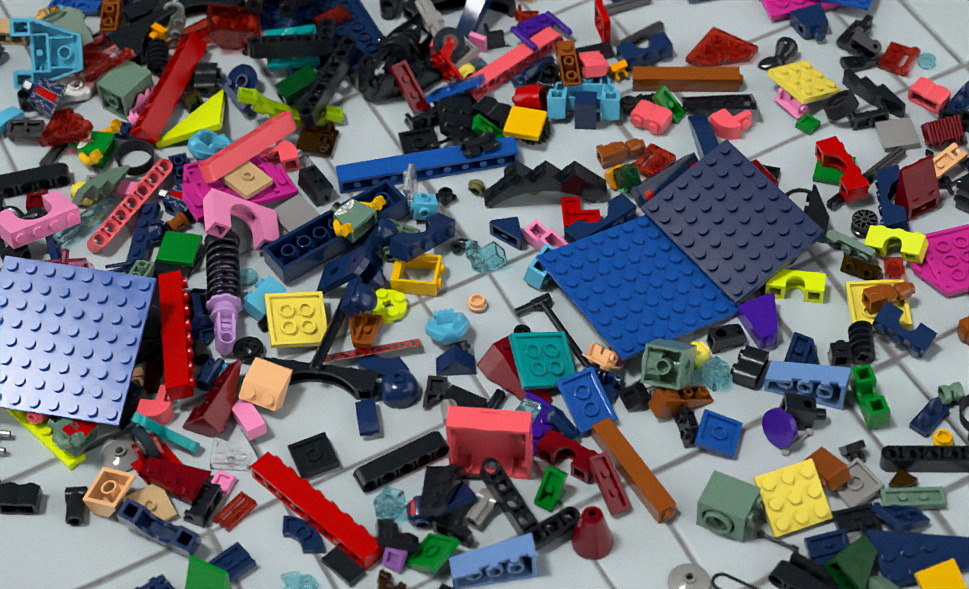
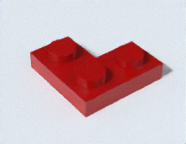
(572, 212)

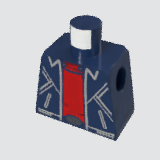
(44, 95)
(173, 201)

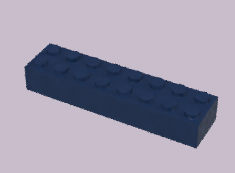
(316, 240)

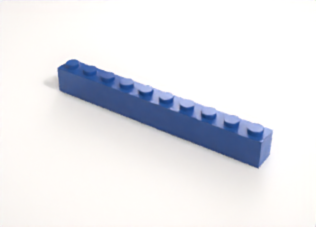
(428, 163)

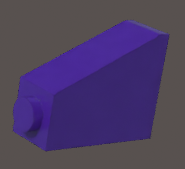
(760, 320)

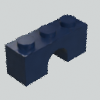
(658, 49)
(915, 341)

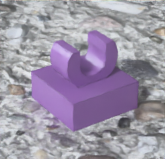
(394, 558)

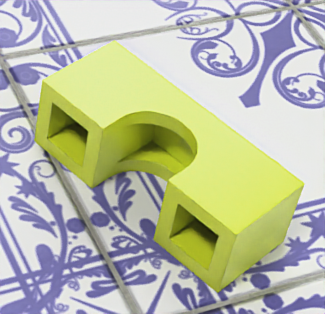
(912, 244)
(810, 283)

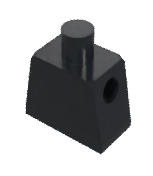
(802, 409)

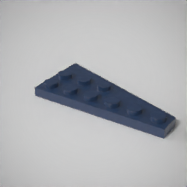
(907, 553)

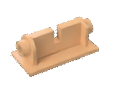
(602, 356)

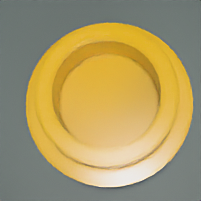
(942, 438)

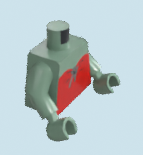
(73, 434)

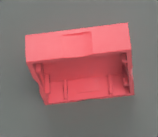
(490, 433)

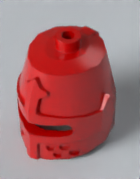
(531, 97)

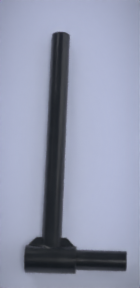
(543, 303)

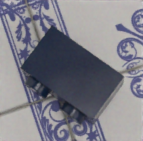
(586, 109)

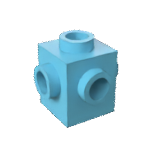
(423, 206)

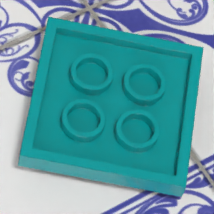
(277, 64)
(541, 358)

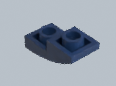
(178, 162)
(367, 417)

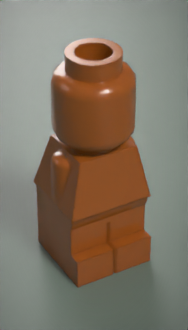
(617, 152)
(878, 295)

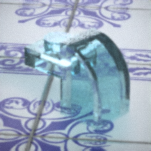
(486, 258)

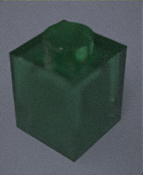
(626, 177)

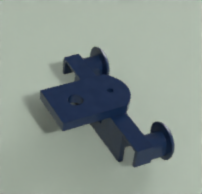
(360, 293)

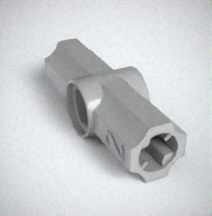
(431, 18)
(483, 507)

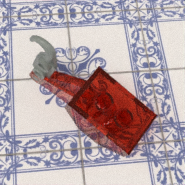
(223, 25)

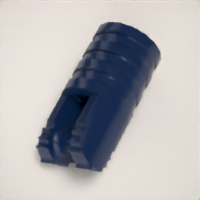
(209, 373)

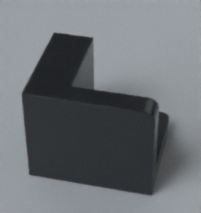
(495, 39)
(632, 394)

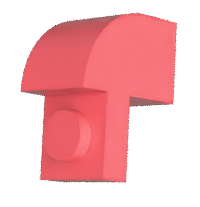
(730, 126)
(283, 153)
(159, 409)

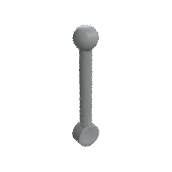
(785, 451)

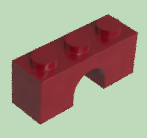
(556, 446)

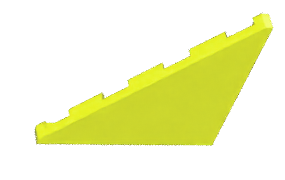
(207, 116)

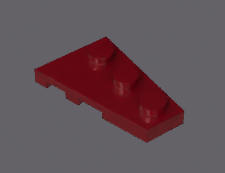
(175, 478)

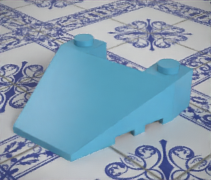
(53, 50)
(563, 97)

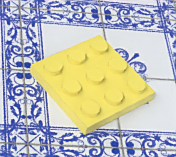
(803, 82)
(858, 311)
(295, 319)
(793, 498)

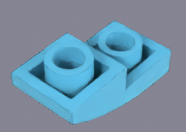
(10, 113)

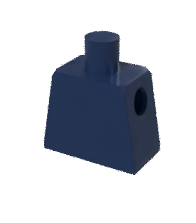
(810, 22)

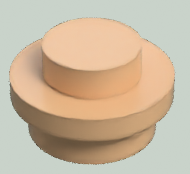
(477, 302)

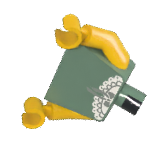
(355, 217)

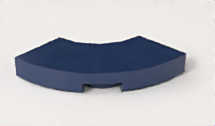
(380, 364)
(303, 533)

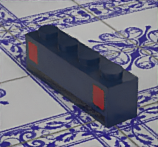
(657, 182)

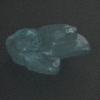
(296, 580)

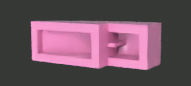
(538, 235)
(248, 418)

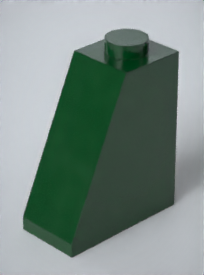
(296, 84)
(853, 564)

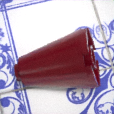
(592, 535)

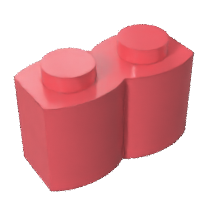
(592, 64)
(929, 95)
(651, 117)

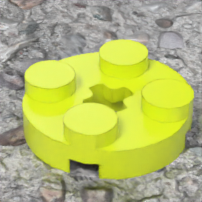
(393, 298)

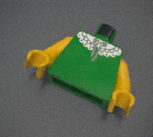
(98, 146)

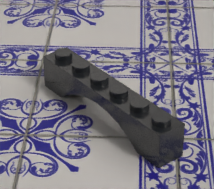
(357, 382)

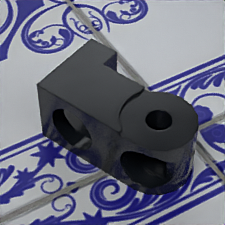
(860, 42)
(725, 337)

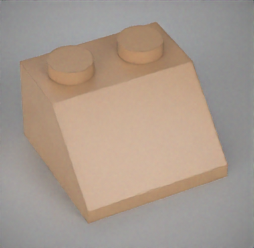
(266, 384)
(108, 491)

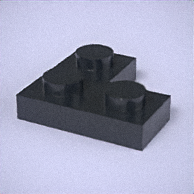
(857, 517)
(388, 536)

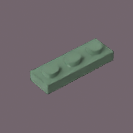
(914, 497)

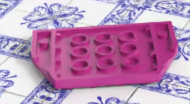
(196, 189)
(946, 261)

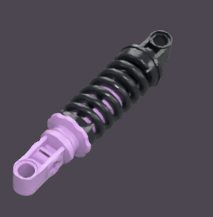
(223, 288)

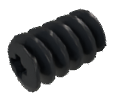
(157, 56)
(861, 342)

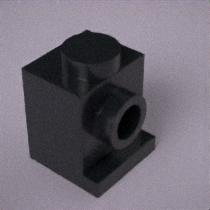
(840, 349)

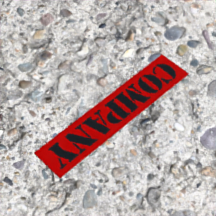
(375, 349)

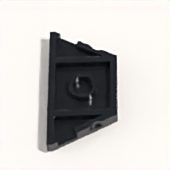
(456, 117)

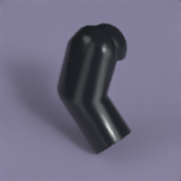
(459, 245)

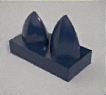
(960, 100)
(198, 310)
(929, 417)

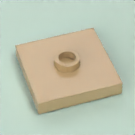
(247, 180)
(154, 500)

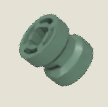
(951, 393)

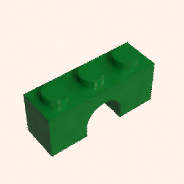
(873, 407)

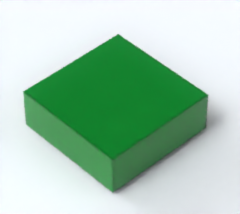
(807, 124)

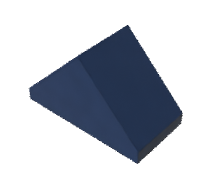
(507, 231)
(455, 362)

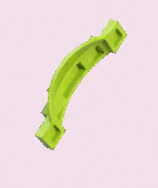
(267, 106)

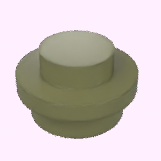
(476, 186)

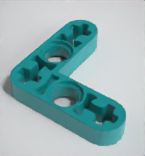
(164, 432)

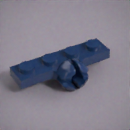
(146, 232)

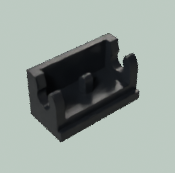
(868, 118)
(423, 120)
(25, 128)
(314, 184)
(204, 504)

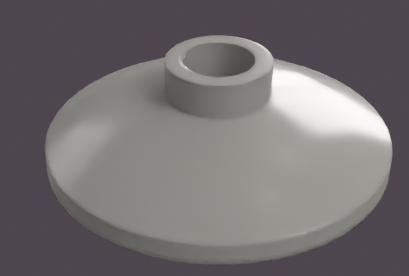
(113, 459)
(678, 576)

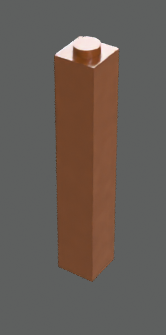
(687, 79)
(634, 470)

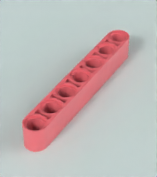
(515, 61)
(247, 146)
(125, 210)

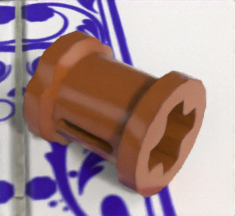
(177, 222)

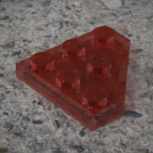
(721, 49)
(65, 127)

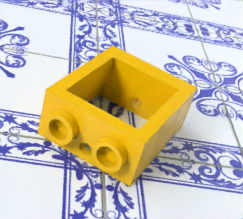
(424, 261)

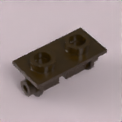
(860, 268)

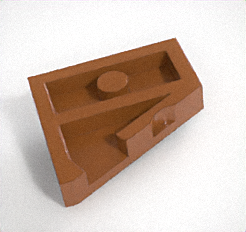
(365, 329)

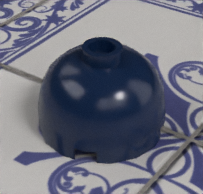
(399, 389)

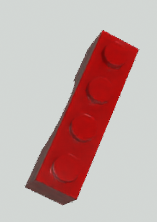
(833, 154)

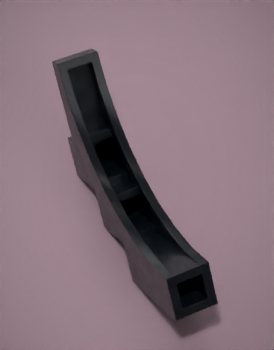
(505, 7)
(521, 179)

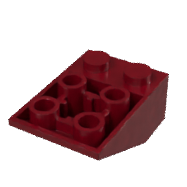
(918, 188)

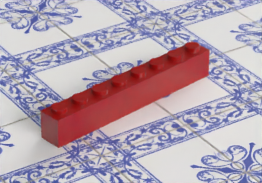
(169, 89)
(176, 335)
(316, 510)

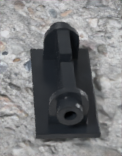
(472, 145)
(685, 420)

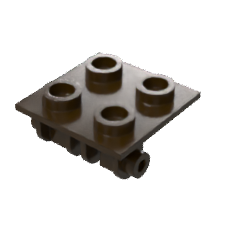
(318, 139)

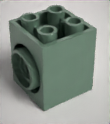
(72, 20)
(121, 87)
(668, 363)
(729, 506)

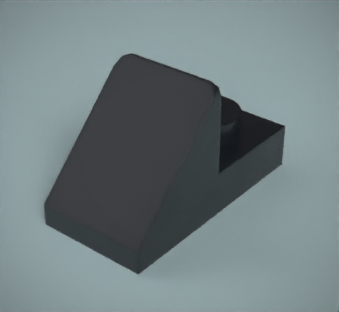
(451, 526)

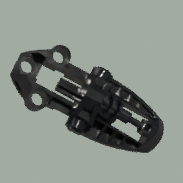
(395, 47)

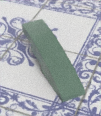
(102, 183)

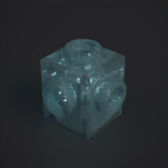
(715, 373)
(389, 503)

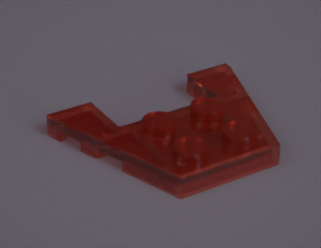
(103, 63)

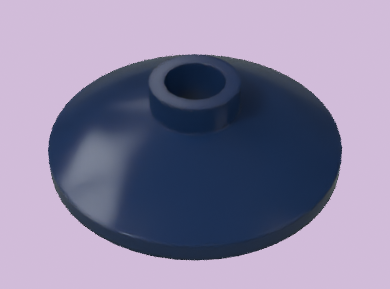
(244, 73)

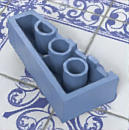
(822, 382)
(495, 563)

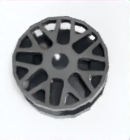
(862, 221)

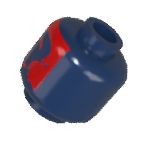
(414, 516)

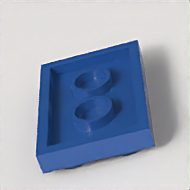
(585, 399)

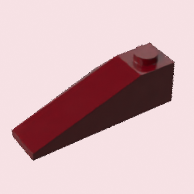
(500, 367)
(216, 410)

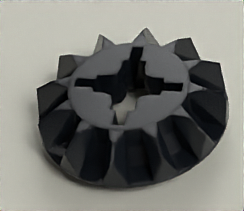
(253, 344)

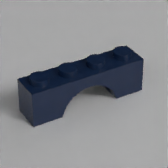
(619, 211)
(893, 215)
(412, 245)
(145, 522)

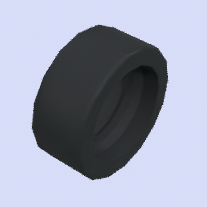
(840, 105)

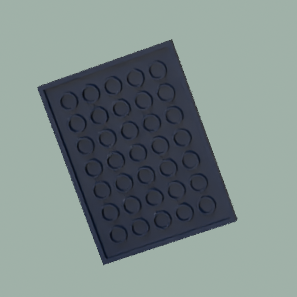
(359, 26)
(732, 222)

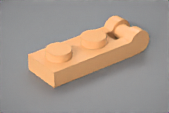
(947, 161)

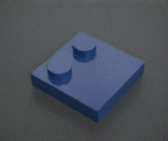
(718, 433)

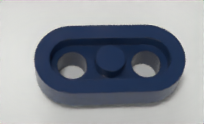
(565, 426)

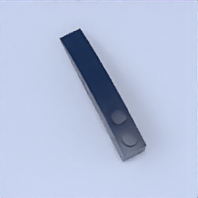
(472, 16)
(702, 134)

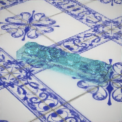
(88, 218)

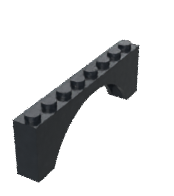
(137, 33)

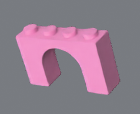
(60, 216)
(260, 219)

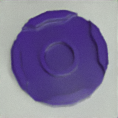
(779, 427)

